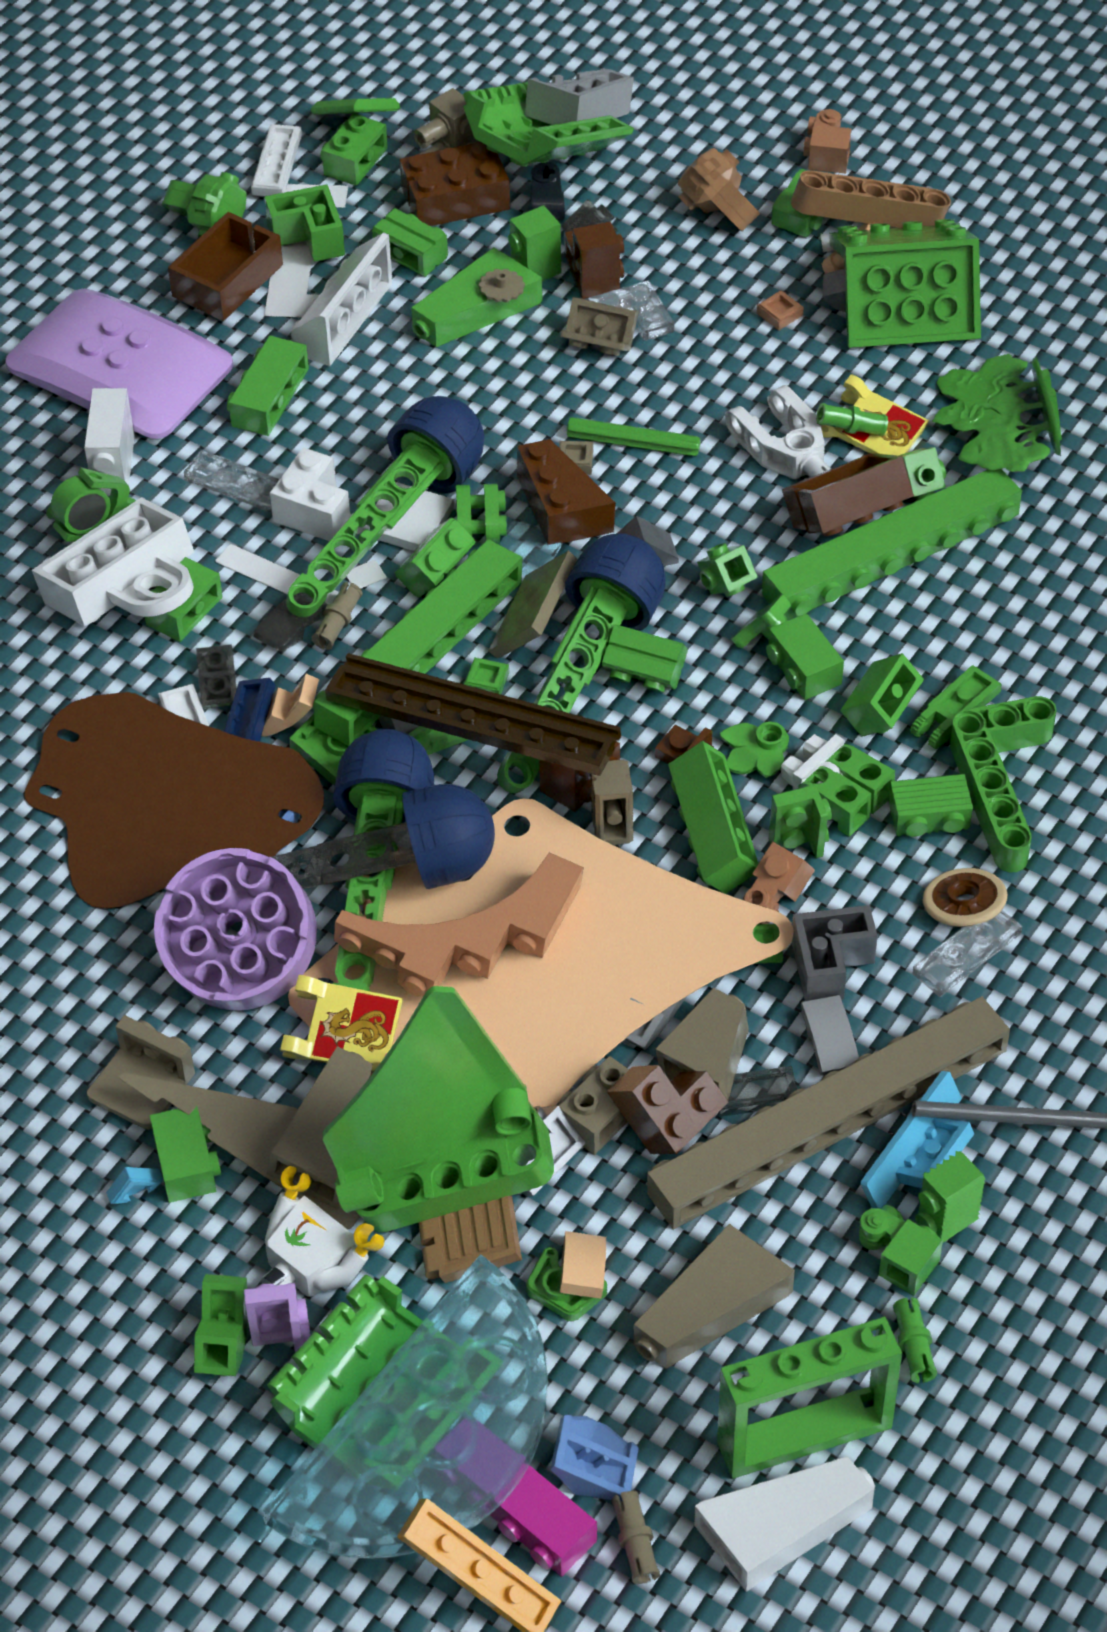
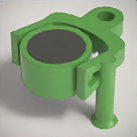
(82, 505)

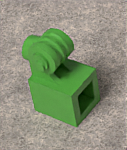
(910, 1248)

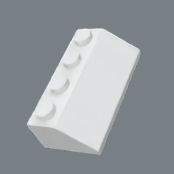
(345, 301)

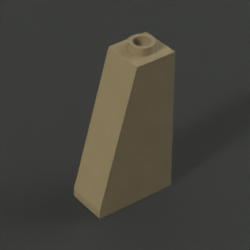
(302, 1139)
(711, 1297)

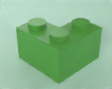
(307, 217)

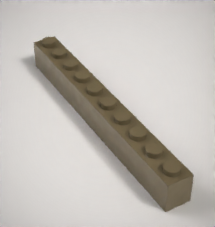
(825, 1112)

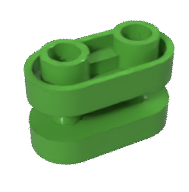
(493, 502)

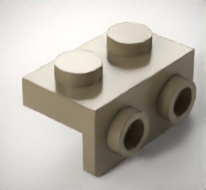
(600, 325)

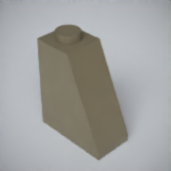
(708, 1040)

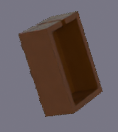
(455, 184)
(225, 267)
(848, 493)

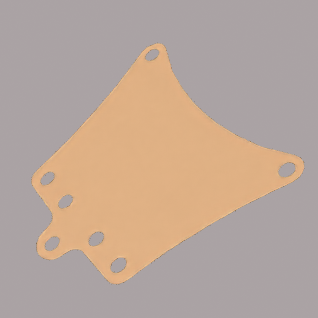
(622, 938)

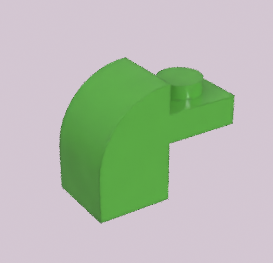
(223, 1326)

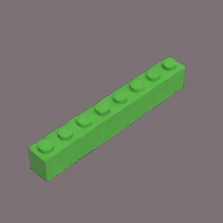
(893, 542)
(431, 629)

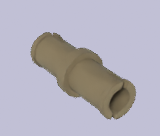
(337, 615)
(635, 1537)

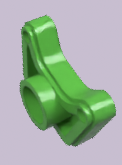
(762, 621)
(544, 1287)

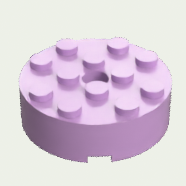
(269, 948)

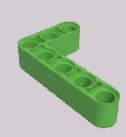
(975, 744)

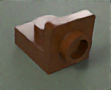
(678, 742)

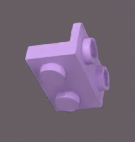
(276, 1315)

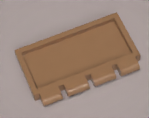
(461, 1236)

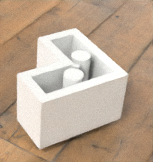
(309, 497)

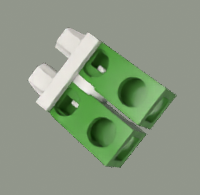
(844, 776)

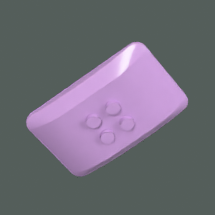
(114, 344)

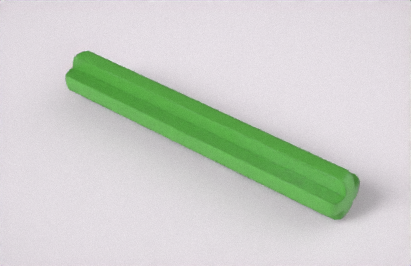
(633, 436)

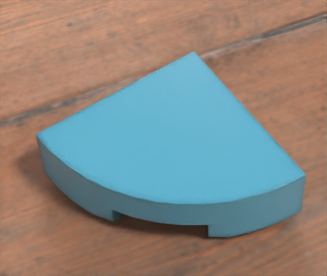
(133, 1181)

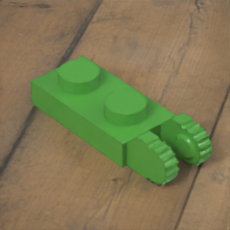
(968, 691)

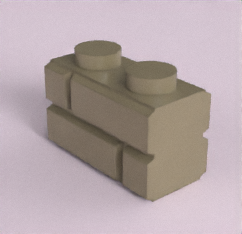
(613, 803)

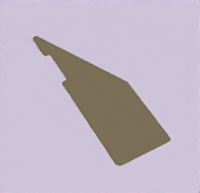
(236, 1124)

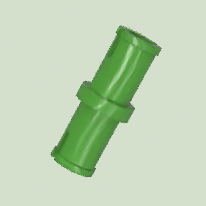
(852, 419)
(915, 1340)

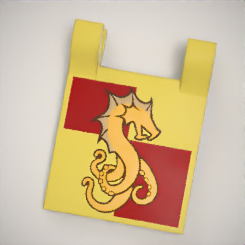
(902, 429)
(346, 1019)

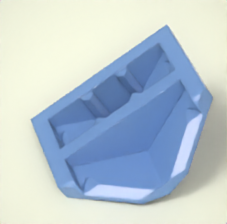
(593, 1458)

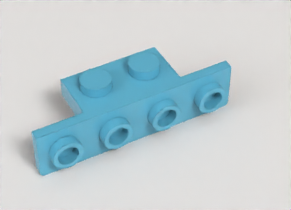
(917, 1146)

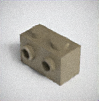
(591, 1107)

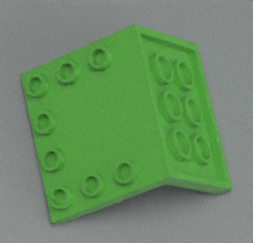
(910, 283)

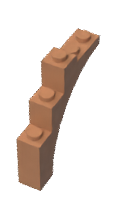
(473, 943)

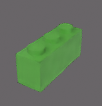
(268, 385)

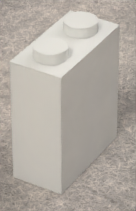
(110, 433)

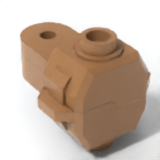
(714, 185)

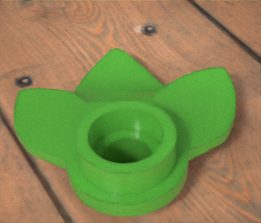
(753, 747)

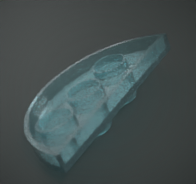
(439, 1422)

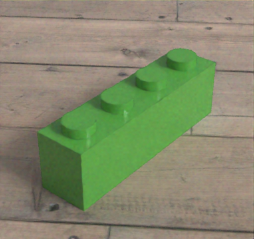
(713, 817)

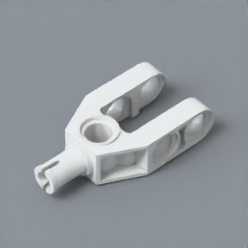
(792, 455)

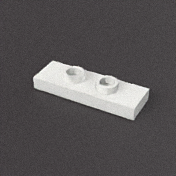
(276, 160)

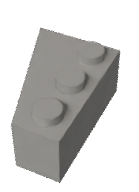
(586, 97)

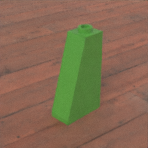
(461, 308)

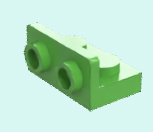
(800, 818)

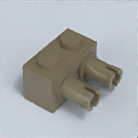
(447, 124)

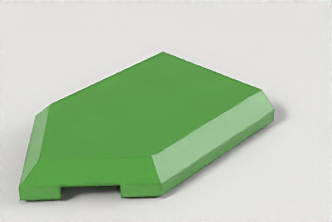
(355, 106)

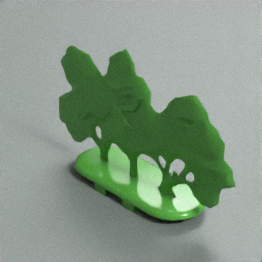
(996, 410)

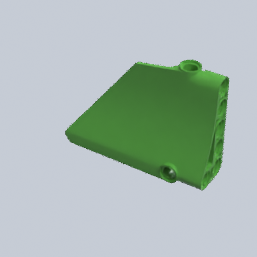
(436, 1116)

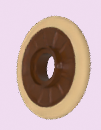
(943, 906)

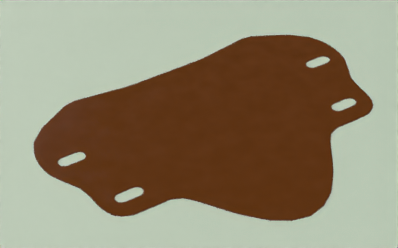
(160, 791)

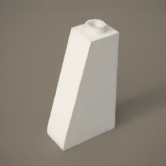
(783, 1518)

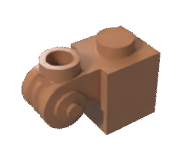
(828, 144)
(777, 876)

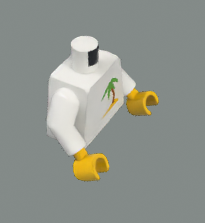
(310, 1245)

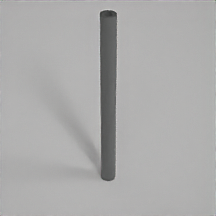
(1009, 1114)

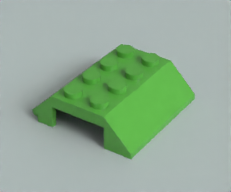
(501, 124)
(345, 1362)

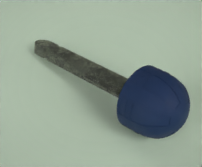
(444, 832)

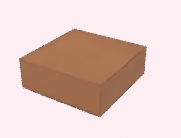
(780, 310)

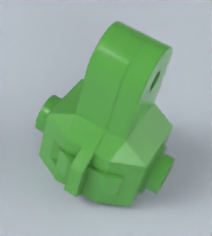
(206, 200)

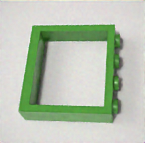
(818, 1425)

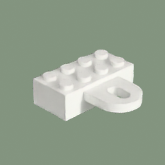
(119, 565)

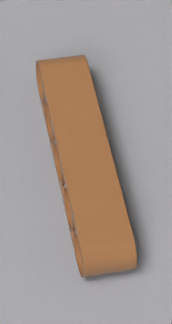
(867, 200)

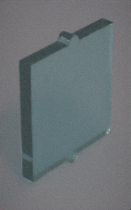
(530, 544)

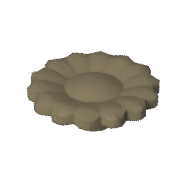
(501, 285)

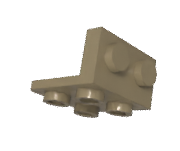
(146, 1054)

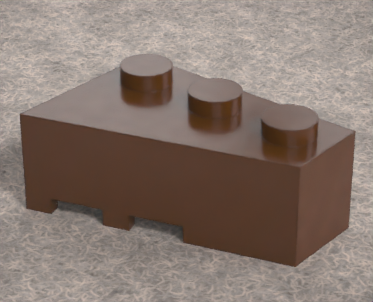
(562, 494)

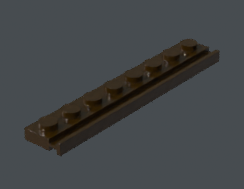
(474, 714)

